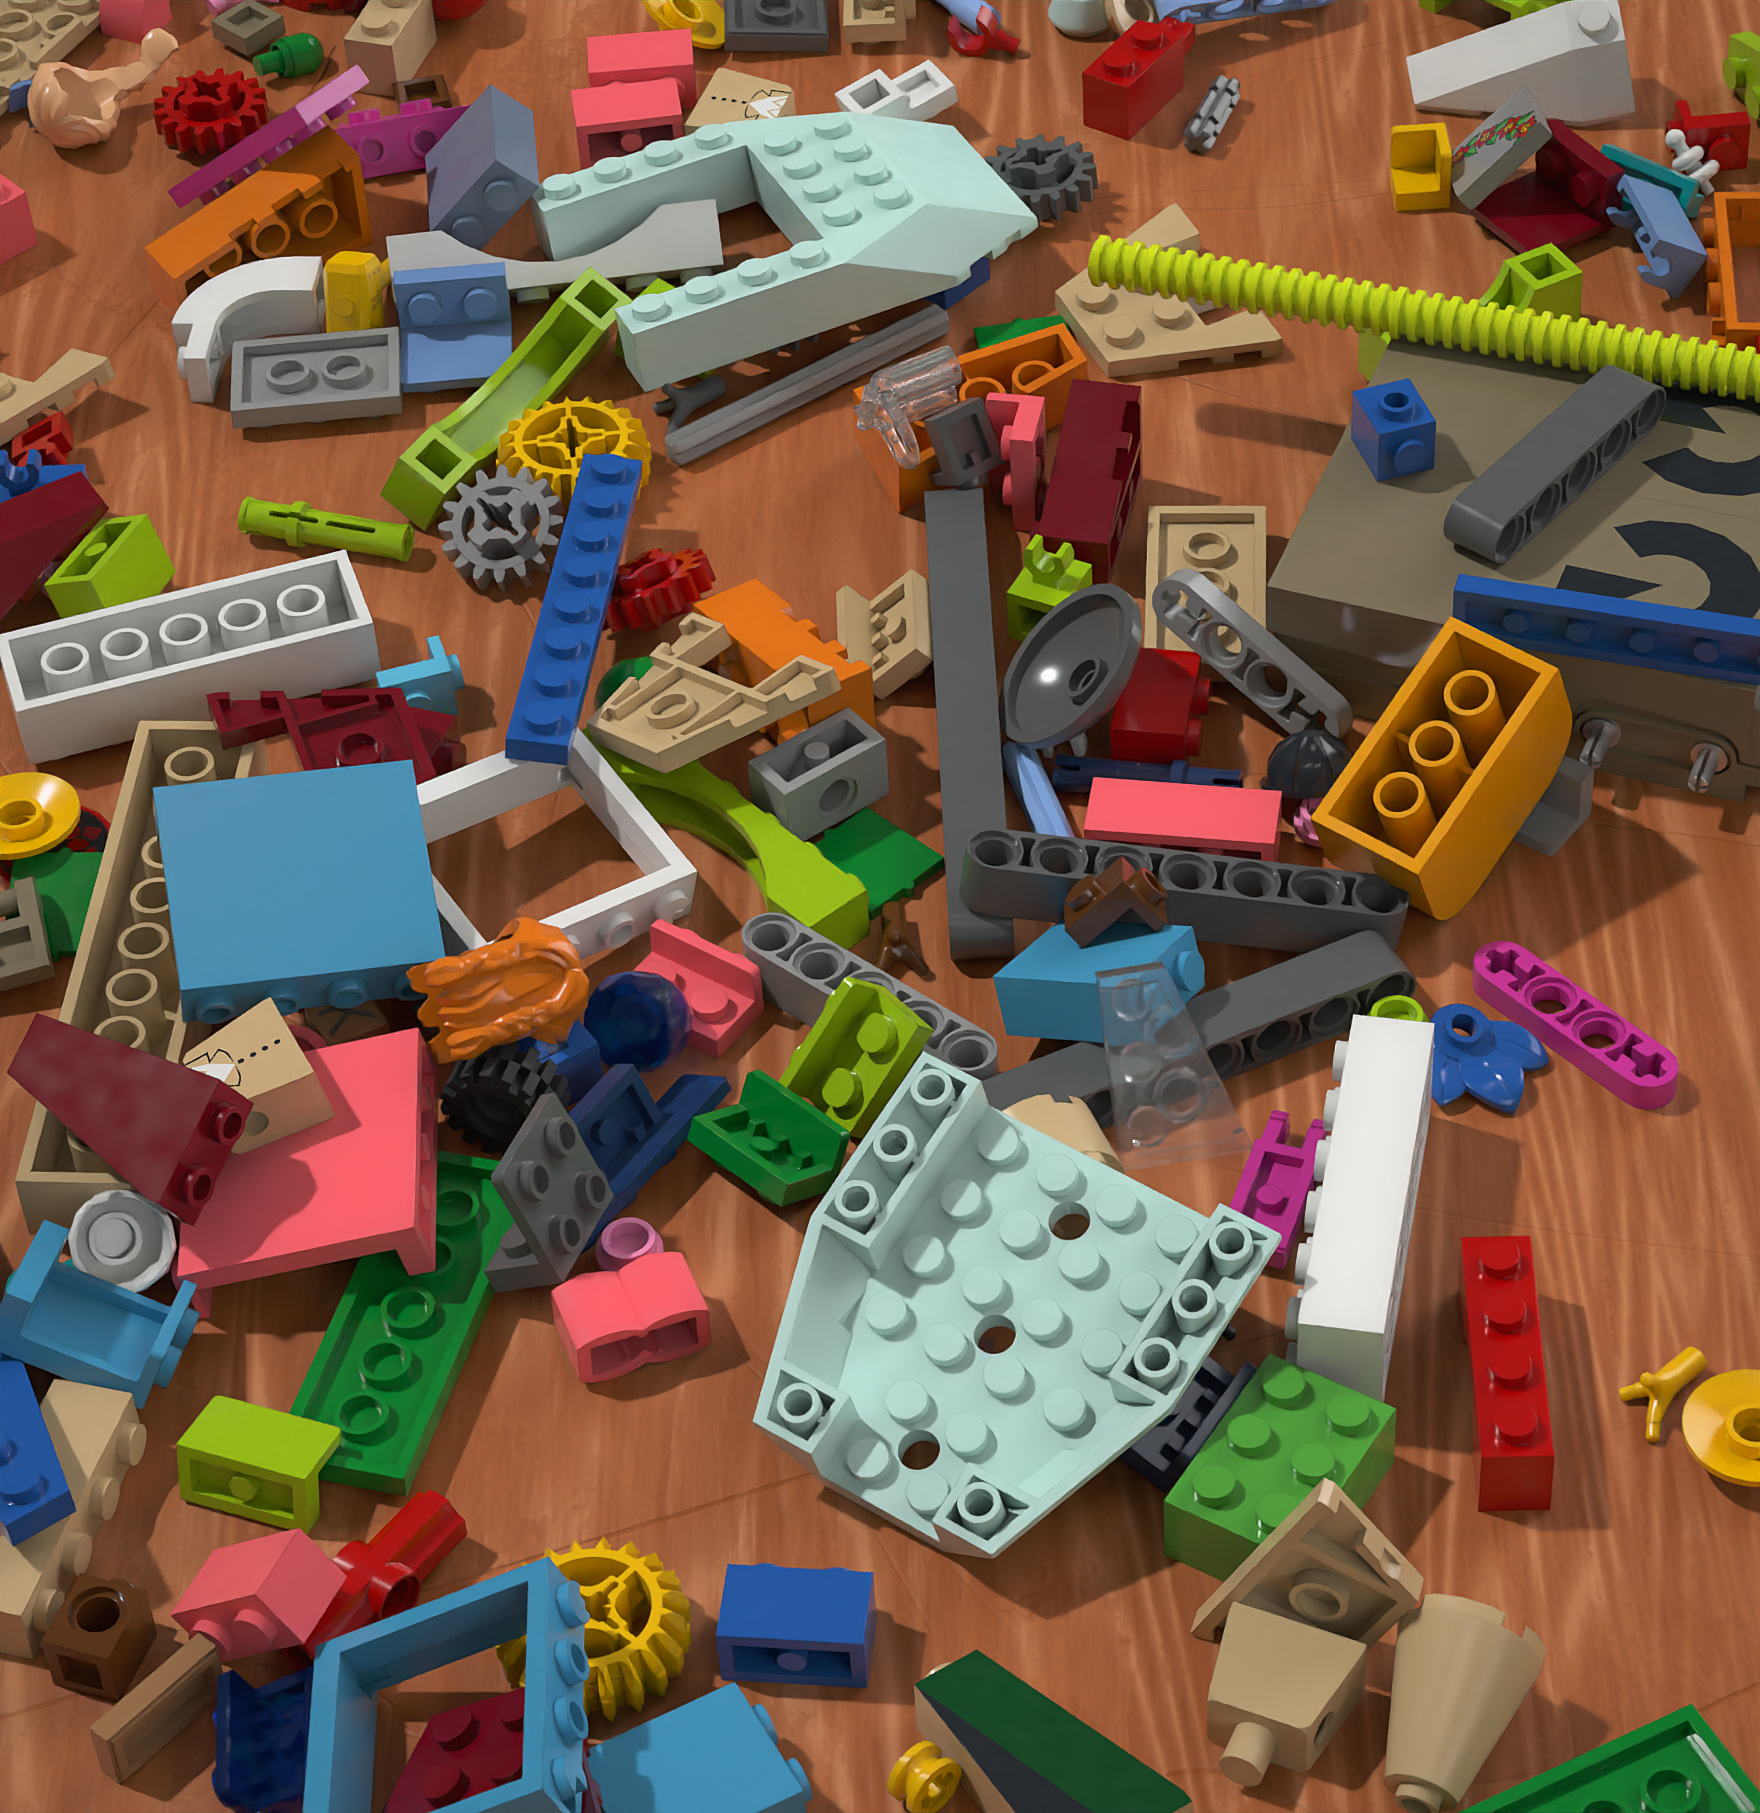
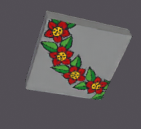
(1498, 148)

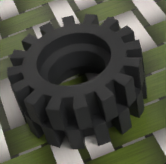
(497, 1092)

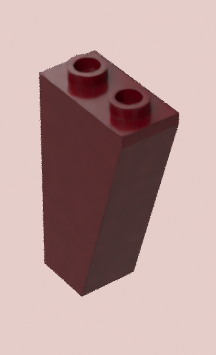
(139, 1112)

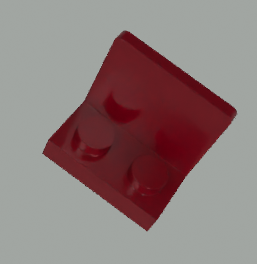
(1559, 200)

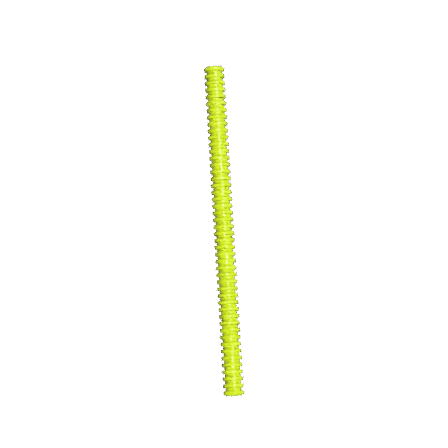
(1423, 317)

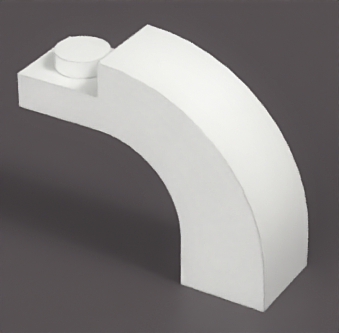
(242, 305)

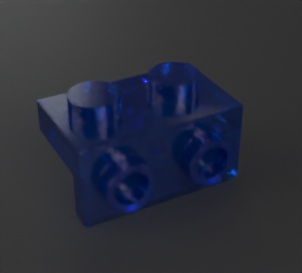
(262, 1742)

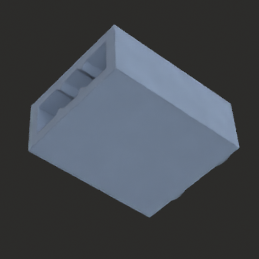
(482, 169)

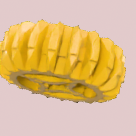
(559, 435)
(616, 1592)

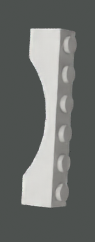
(669, 244)

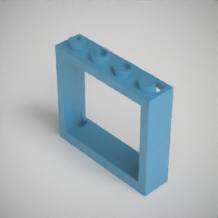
(355, 1666)

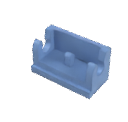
(1661, 233)

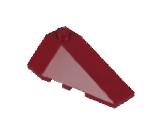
(41, 530)

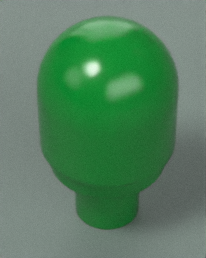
(291, 56)

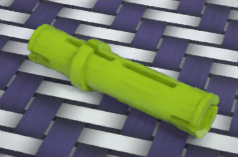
(304, 525)

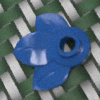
(1486, 1062)

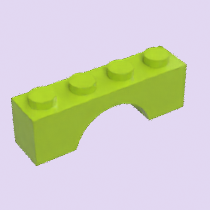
(1533, 280)

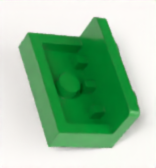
(773, 1141)

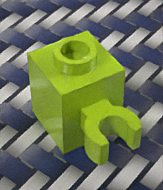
(1043, 585)

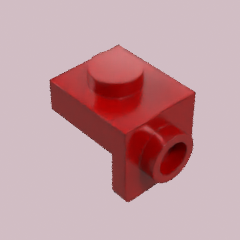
(1721, 135)

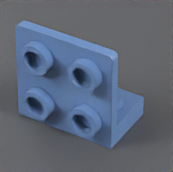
(452, 325)

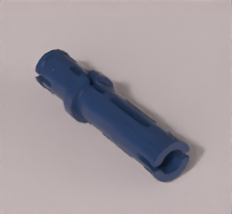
(1077, 773)

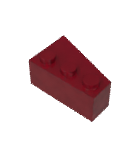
(1094, 475)

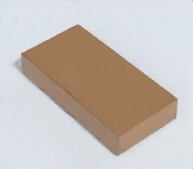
(157, 1709)

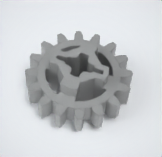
(497, 552)

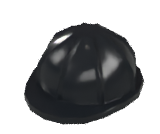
(1306, 764)

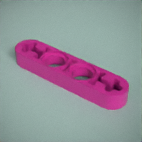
(1581, 1018)

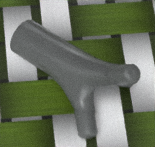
(686, 400)

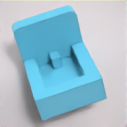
(429, 682)

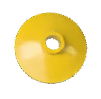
(702, 16)
(35, 813)
(1722, 1423)

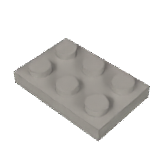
(316, 377)

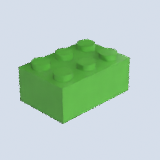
(1267, 1457)

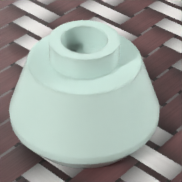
(1078, 17)

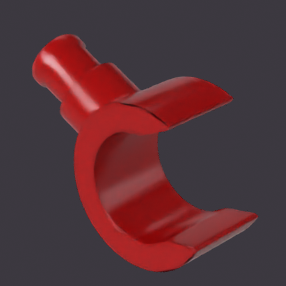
(975, 45)

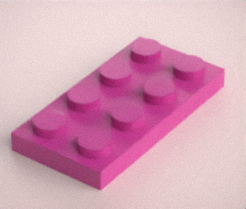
(271, 140)

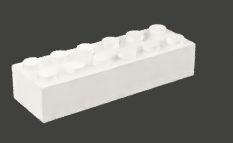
(158, 657)
(1365, 1204)

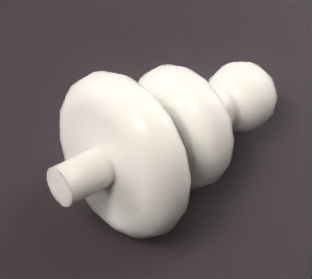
(1689, 159)

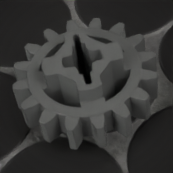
(1047, 174)

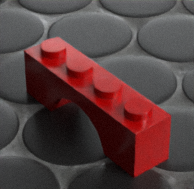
(1507, 1374)

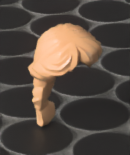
(83, 105)

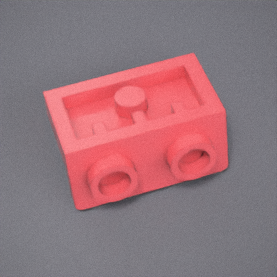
(1022, 439)
(718, 984)

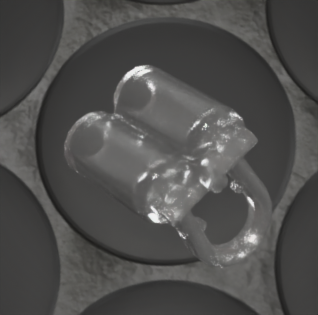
(907, 395)

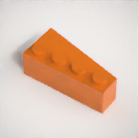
(292, 207)
(1026, 365)

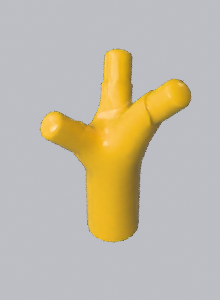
(1663, 1386)

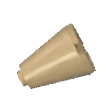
(1452, 1697)

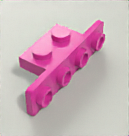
(397, 140)

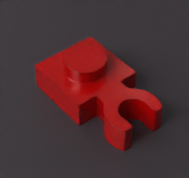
(49, 437)

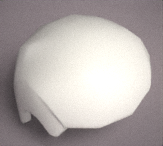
(122, 1239)

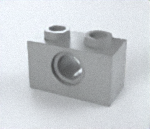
(821, 774)

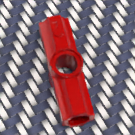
(386, 1572)

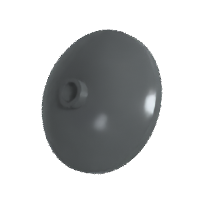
(1071, 667)

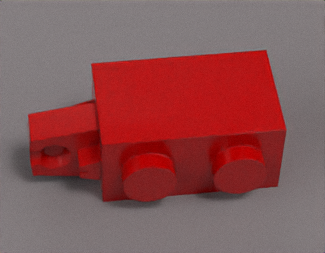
(1136, 76)

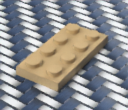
(1220, 544)

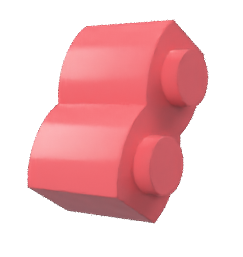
(631, 1316)

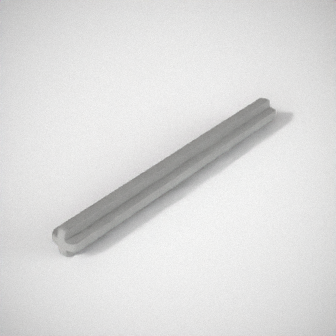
(806, 385)

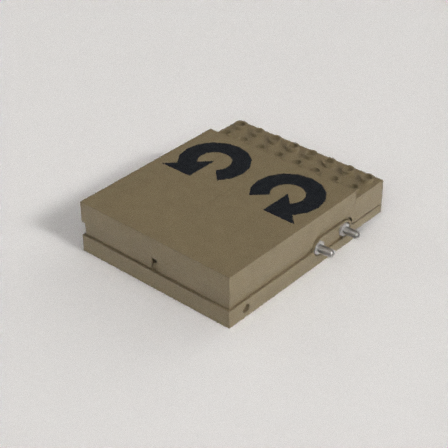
(1664, 526)

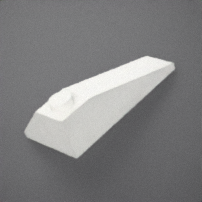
(1563, 55)

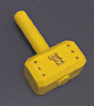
(355, 291)

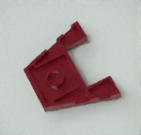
(327, 731)
(472, 1753)

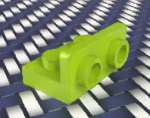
(856, 1054)

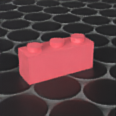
(1186, 817)

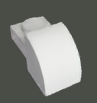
(911, 96)

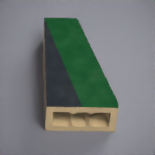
(1028, 1751)

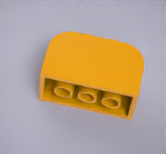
(1449, 770)

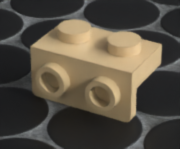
(876, 20)
(888, 631)

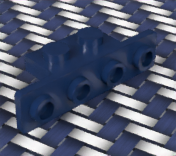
(634, 1134)

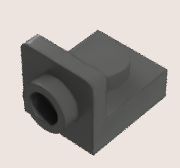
(963, 444)

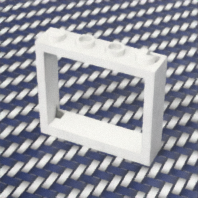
(505, 783)

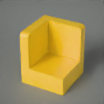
(1420, 167)

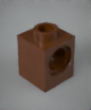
(99, 1637)

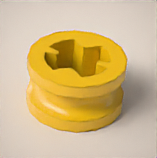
(924, 1778)

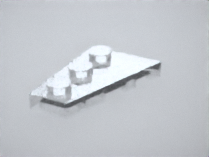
(1159, 1074)

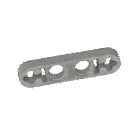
(1258, 650)

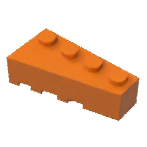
(767, 639)

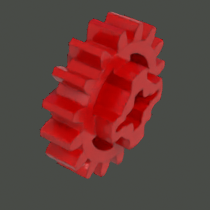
(210, 111)
(657, 588)

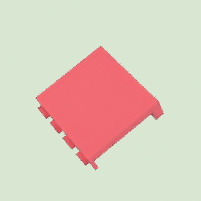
(333, 1188)

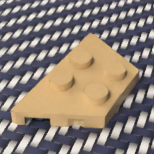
(1322, 1570)

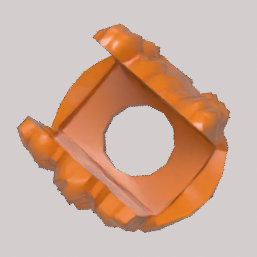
(502, 992)

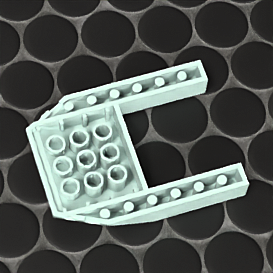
(865, 199)

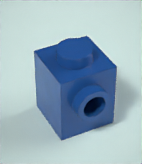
(1393, 429)

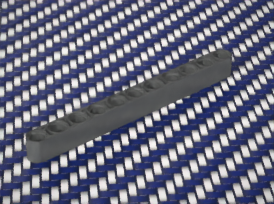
(965, 705)

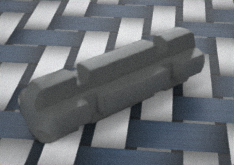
(1212, 114)

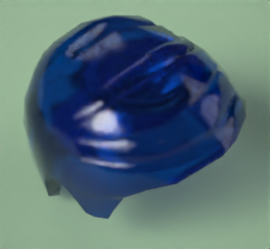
(639, 1020)

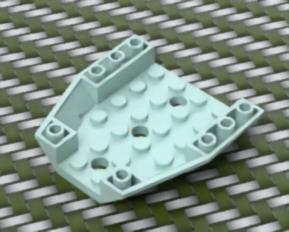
(951, 1234)

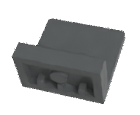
(552, 1197)

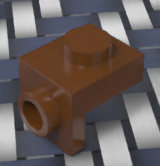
(1102, 899)

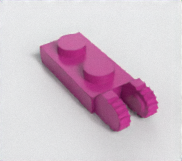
(1278, 1181)

